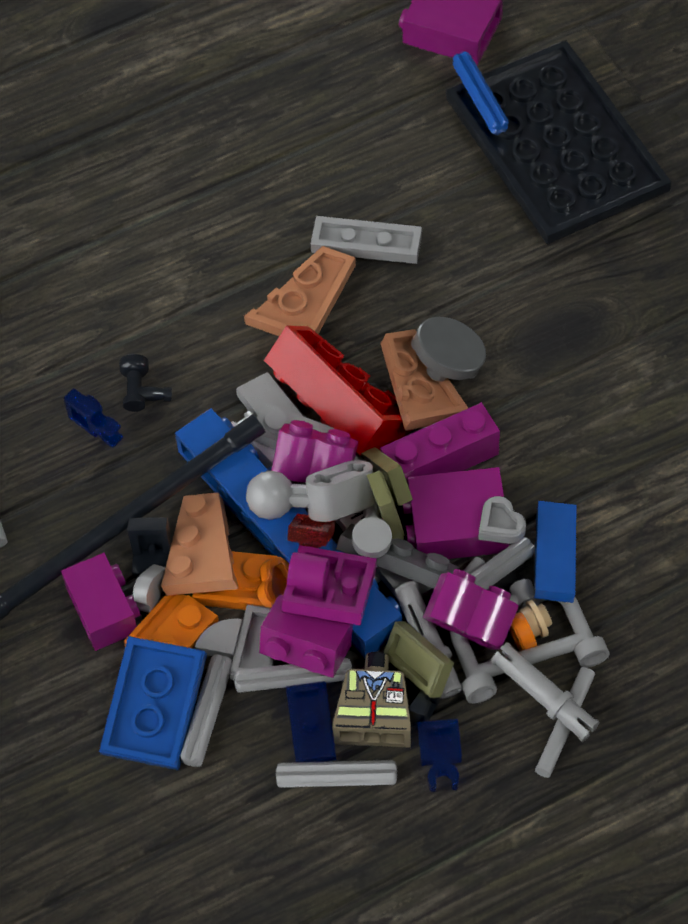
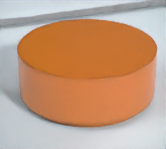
(522, 632)

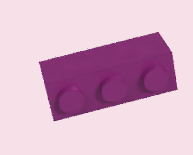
(448, 444)

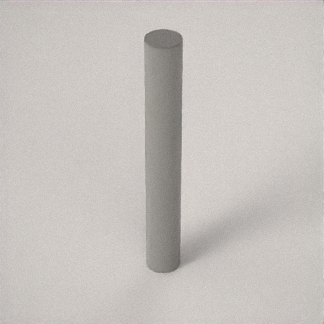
(560, 731)

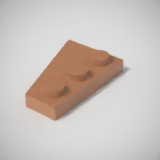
(307, 295)
(417, 395)
(200, 548)

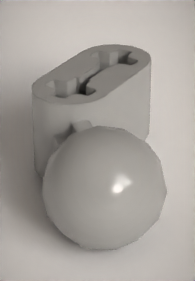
(326, 494)

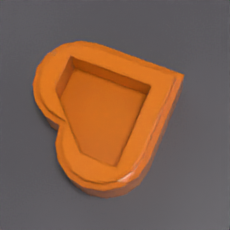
(274, 580)

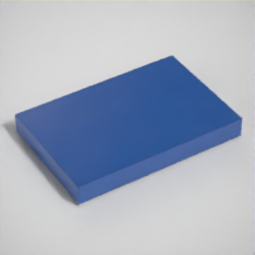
(153, 702)

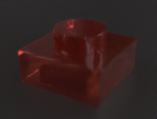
(310, 532)

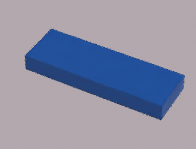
(555, 552)

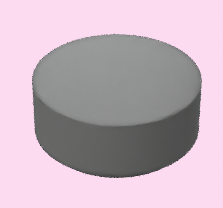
(371, 537)

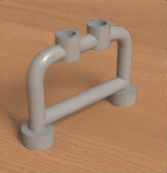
(588, 648)

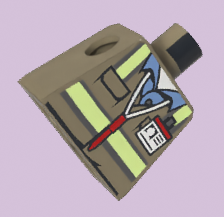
(373, 706)

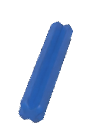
(480, 93)

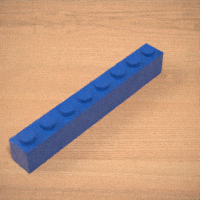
(231, 481)

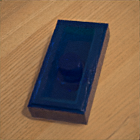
(311, 722)

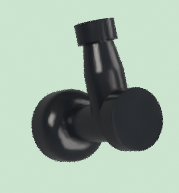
(134, 368)

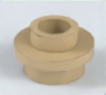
(537, 618)

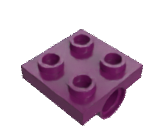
(328, 584)

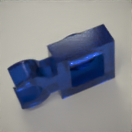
(88, 414)
(441, 748)

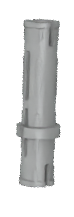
(414, 609)
(545, 692)

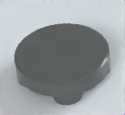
(448, 349)

